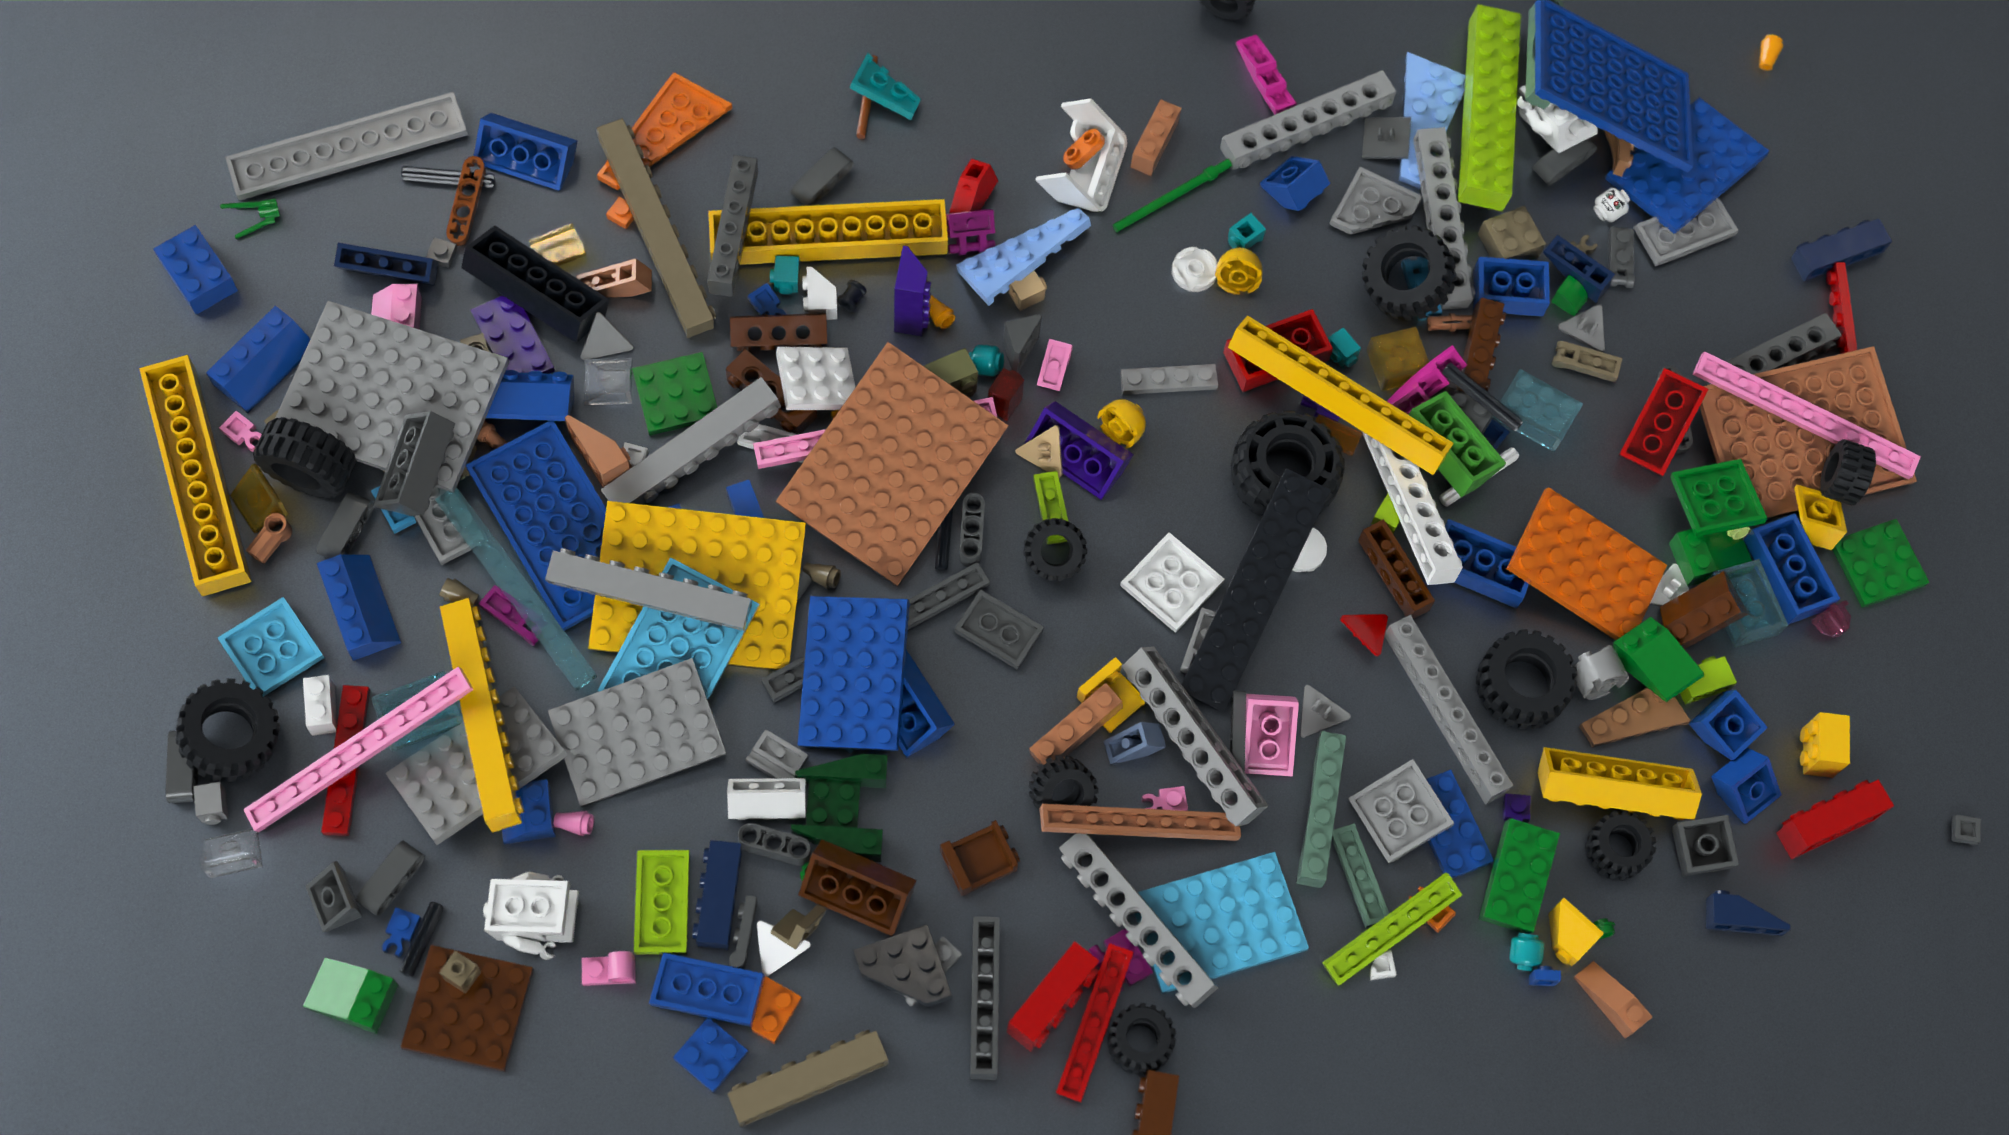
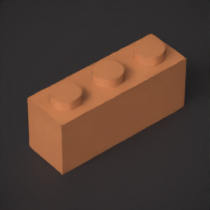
(1155, 137)

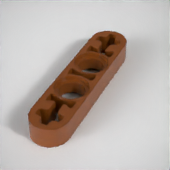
(469, 201)

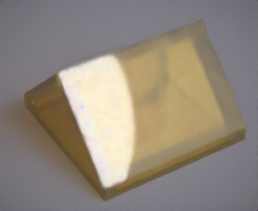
(256, 498)

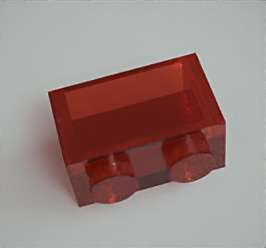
(1006, 392)

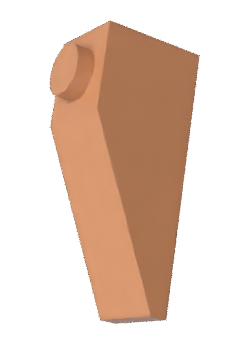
(620, 279)
(1613, 999)

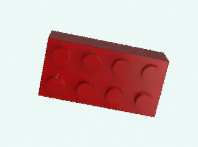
(1301, 329)
(1663, 422)
(1834, 818)
(1053, 995)

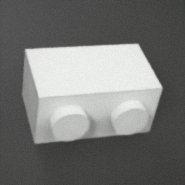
(320, 705)

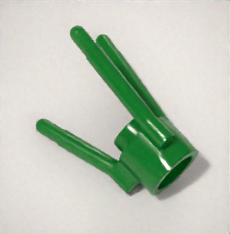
(266, 209)

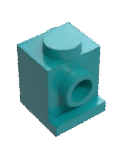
(1246, 227)
(1345, 349)

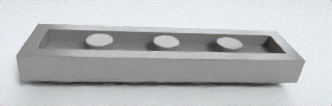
(1169, 379)

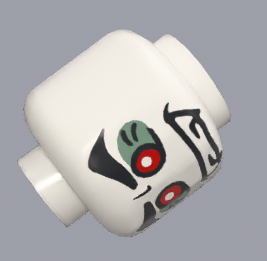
(1611, 205)

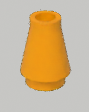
(1770, 50)
(941, 314)

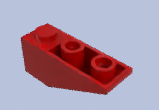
(973, 187)

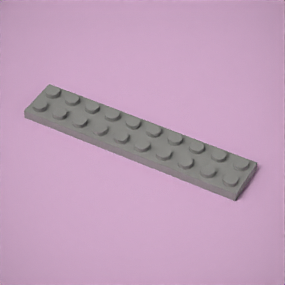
(345, 146)

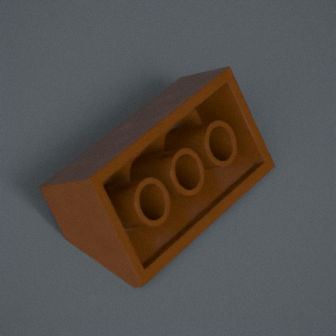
(857, 887)

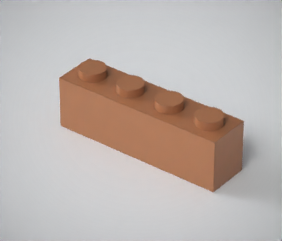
(1077, 725)

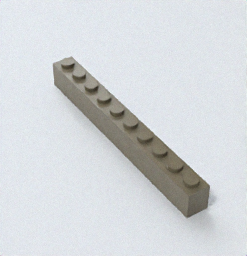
(655, 227)

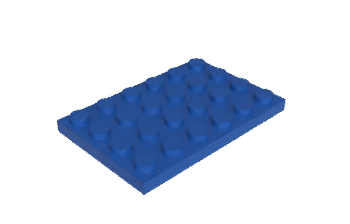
(1675, 196)
(854, 673)

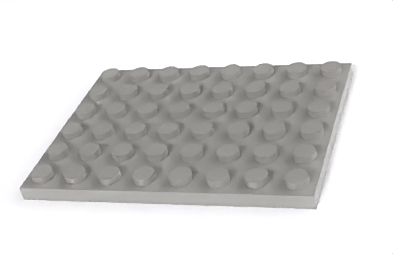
(372, 372)

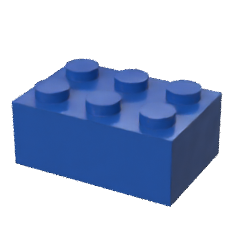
(195, 269)
(1515, 282)

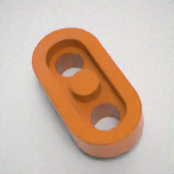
(1084, 149)

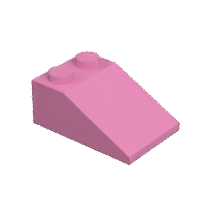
(1270, 734)

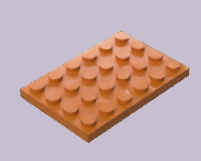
(1586, 566)

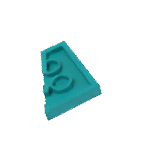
(882, 88)

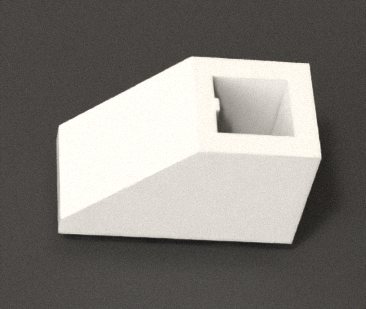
(820, 294)

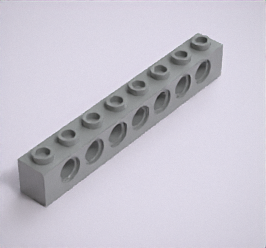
(1376, 86)
(1436, 141)
(1448, 710)
(1250, 801)
(1201, 984)

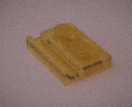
(559, 245)

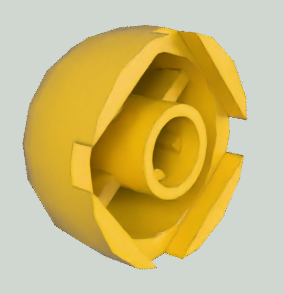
(1239, 271)
(1123, 422)

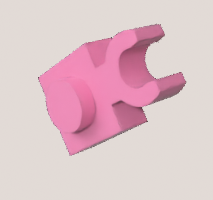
(240, 430)
(1168, 799)

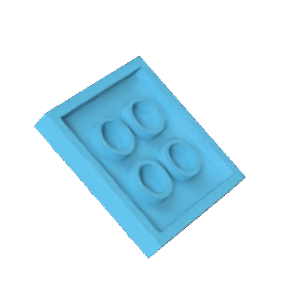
(271, 647)

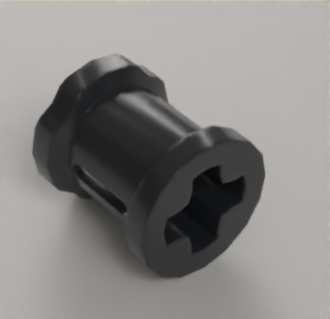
(851, 295)

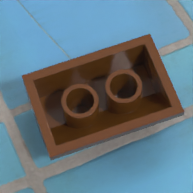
(1703, 610)

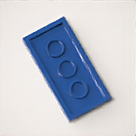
(1462, 845)
(707, 989)

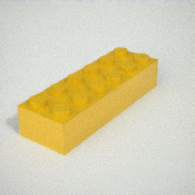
(1619, 783)

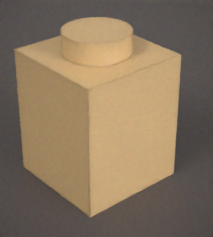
(1028, 291)

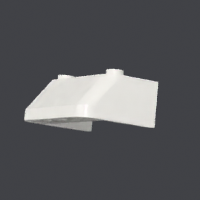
(1094, 181)

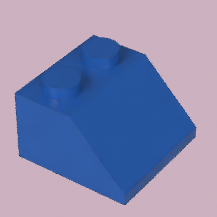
(1296, 182)
(1728, 724)
(1747, 784)
(537, 814)

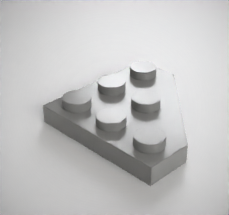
(1373, 203)

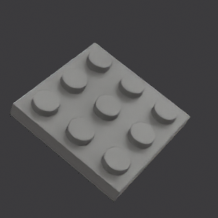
(1401, 811)

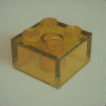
(1396, 357)

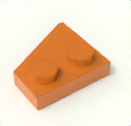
(774, 1010)

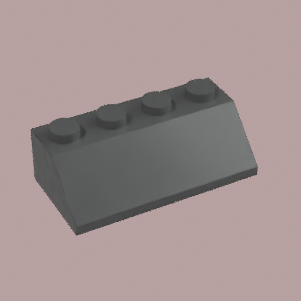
(415, 463)

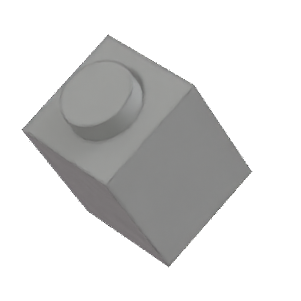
(211, 803)

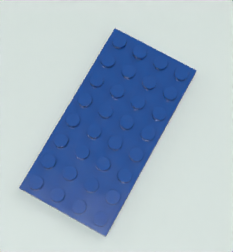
(542, 507)

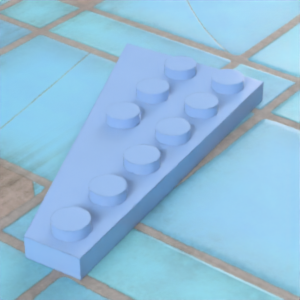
(1430, 101)
(1019, 256)

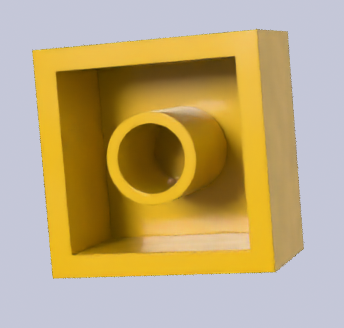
(1825, 745)

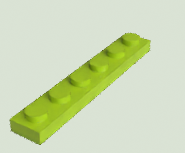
(1392, 929)

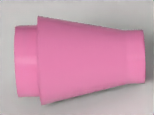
(575, 822)

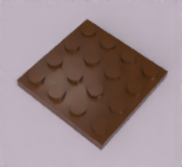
(473, 1025)

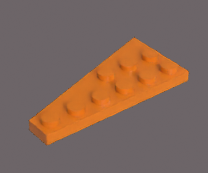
(670, 120)

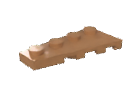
(1633, 717)

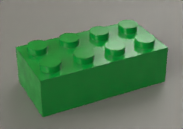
(1519, 876)

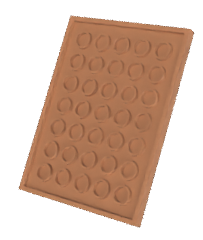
(1786, 455)
(892, 464)

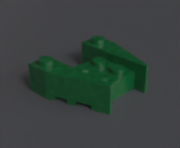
(836, 801)

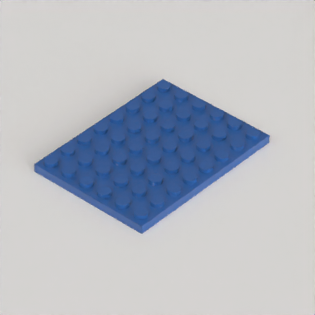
(1612, 84)

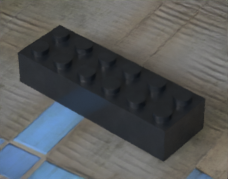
(534, 283)

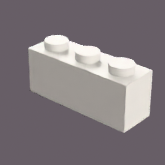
(766, 798)

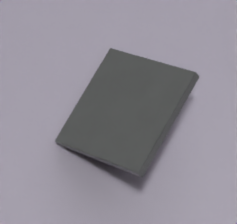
(1386, 138)

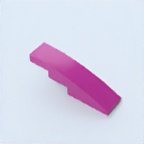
(1264, 74)
(1426, 381)

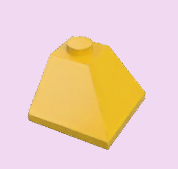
(1820, 517)
(1571, 932)

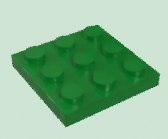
(674, 392)
(1718, 497)
(1879, 563)

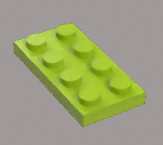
(661, 902)

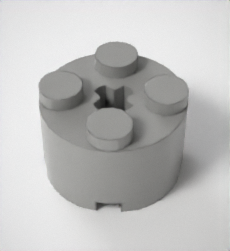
(1599, 672)

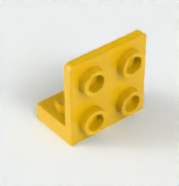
(1121, 687)

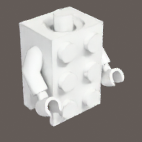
(1555, 125)
(531, 912)

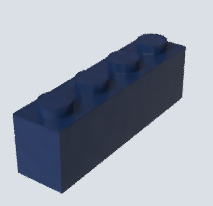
(1845, 246)
(386, 263)
(718, 896)

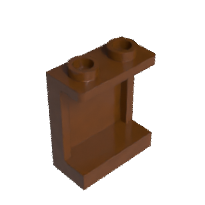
(980, 858)

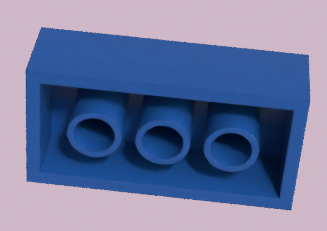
(1485, 565)
(1792, 568)

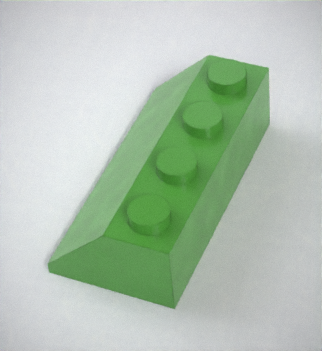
(1471, 457)

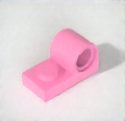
(1054, 364)
(614, 969)

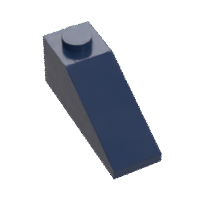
(1583, 268)
(1739, 915)

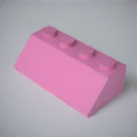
(399, 304)

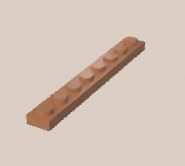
(1137, 822)

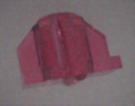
(1833, 620)

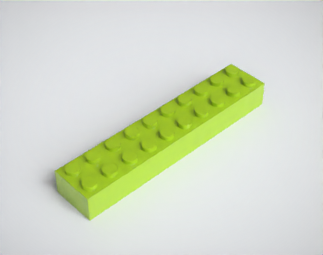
(1489, 108)

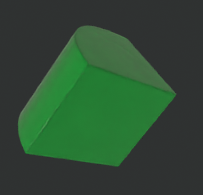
(1570, 296)

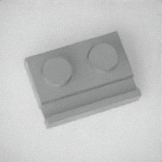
(776, 756)

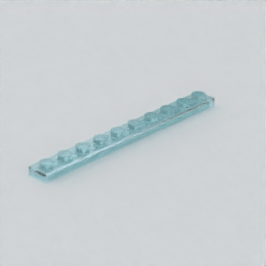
(516, 589)

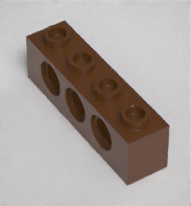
(741, 324)
(747, 367)
(1396, 570)

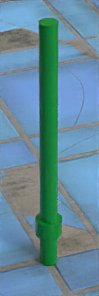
(1209, 174)

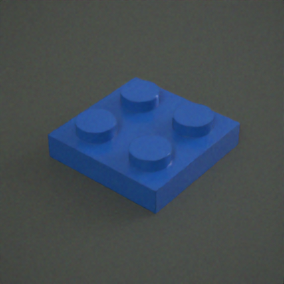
(710, 1054)

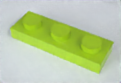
(1050, 500)

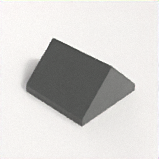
(1020, 338)
(333, 898)

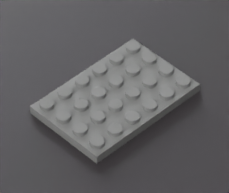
(637, 732)
(441, 777)

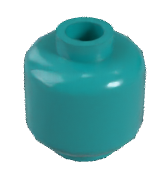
(987, 359)
(1526, 951)

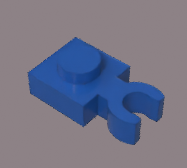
(765, 301)
(401, 927)

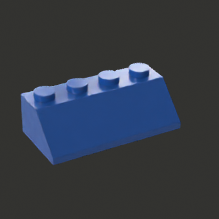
(524, 150)
(260, 359)
(533, 396)
(358, 604)
(922, 712)

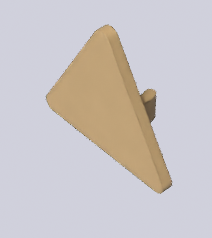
(1044, 451)

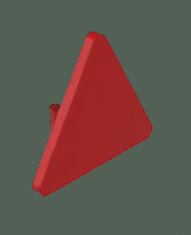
(1368, 629)

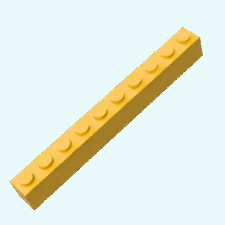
(1340, 395)
(481, 717)

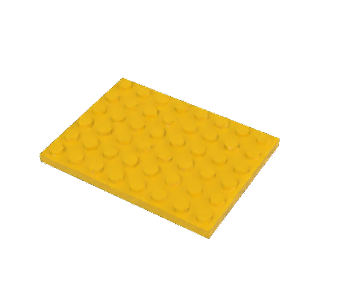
(735, 550)

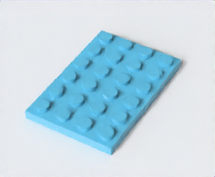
(667, 639)
(1228, 918)

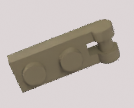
(1587, 361)

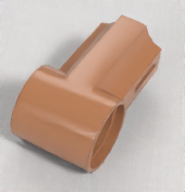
(267, 539)

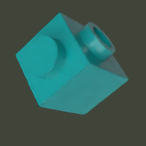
(785, 274)

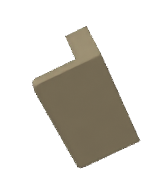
(796, 928)

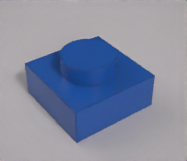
(1545, 976)

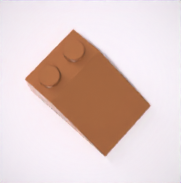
(599, 451)

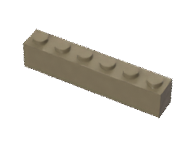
(808, 1077)

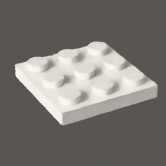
(815, 377)
(1172, 582)

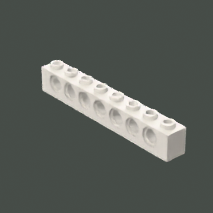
(1417, 514)

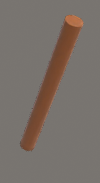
(864, 112)

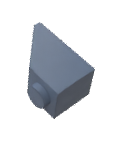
(1135, 742)

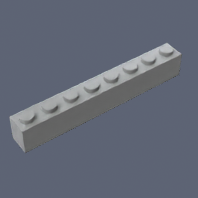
(694, 445)
(649, 590)

